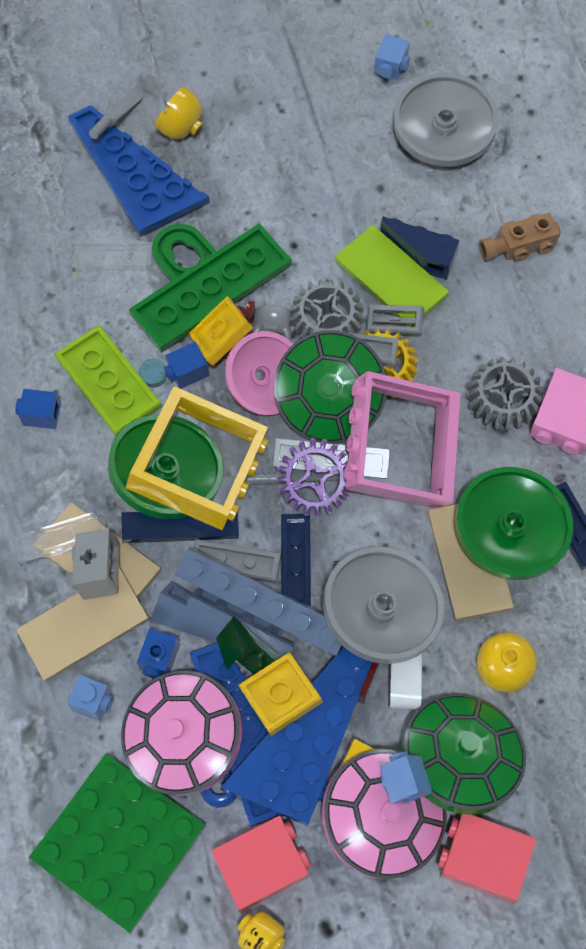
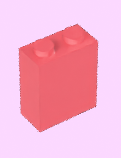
(487, 857)
(261, 863)

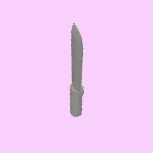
(117, 112)
(271, 478)

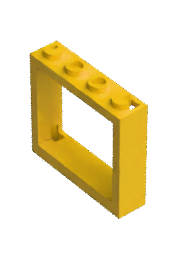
(182, 499)

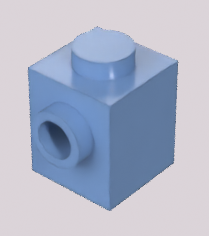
(392, 57)
(90, 698)
(405, 778)

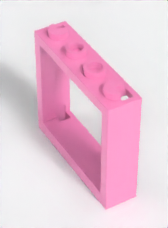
(444, 440)

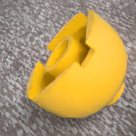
(181, 115)
(506, 662)

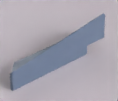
(207, 615)

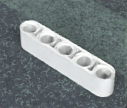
(406, 684)

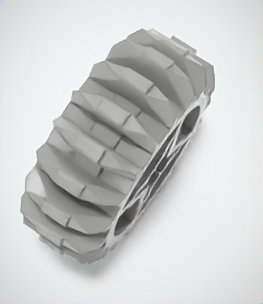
(320, 301)
(524, 388)

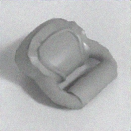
(272, 319)

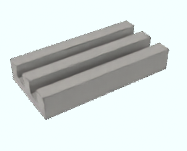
(418, 321)

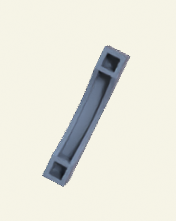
(258, 599)

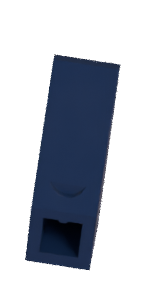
(428, 249)

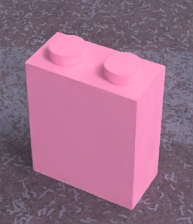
(563, 414)

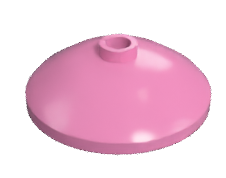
(254, 353)

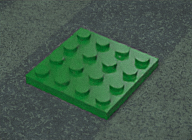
(117, 843)

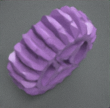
(310, 465)

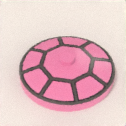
(181, 733)
(372, 832)

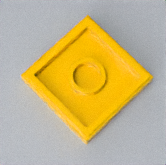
(220, 330)
(280, 693)

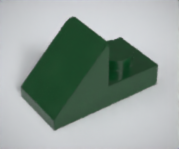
(243, 645)

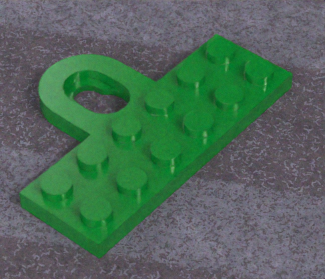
(197, 290)

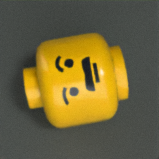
(260, 932)

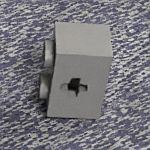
(95, 564)

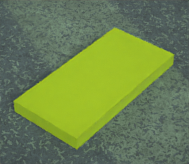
(390, 273)
(107, 379)

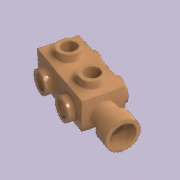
(522, 238)

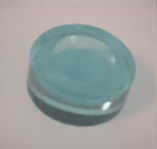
(153, 373)

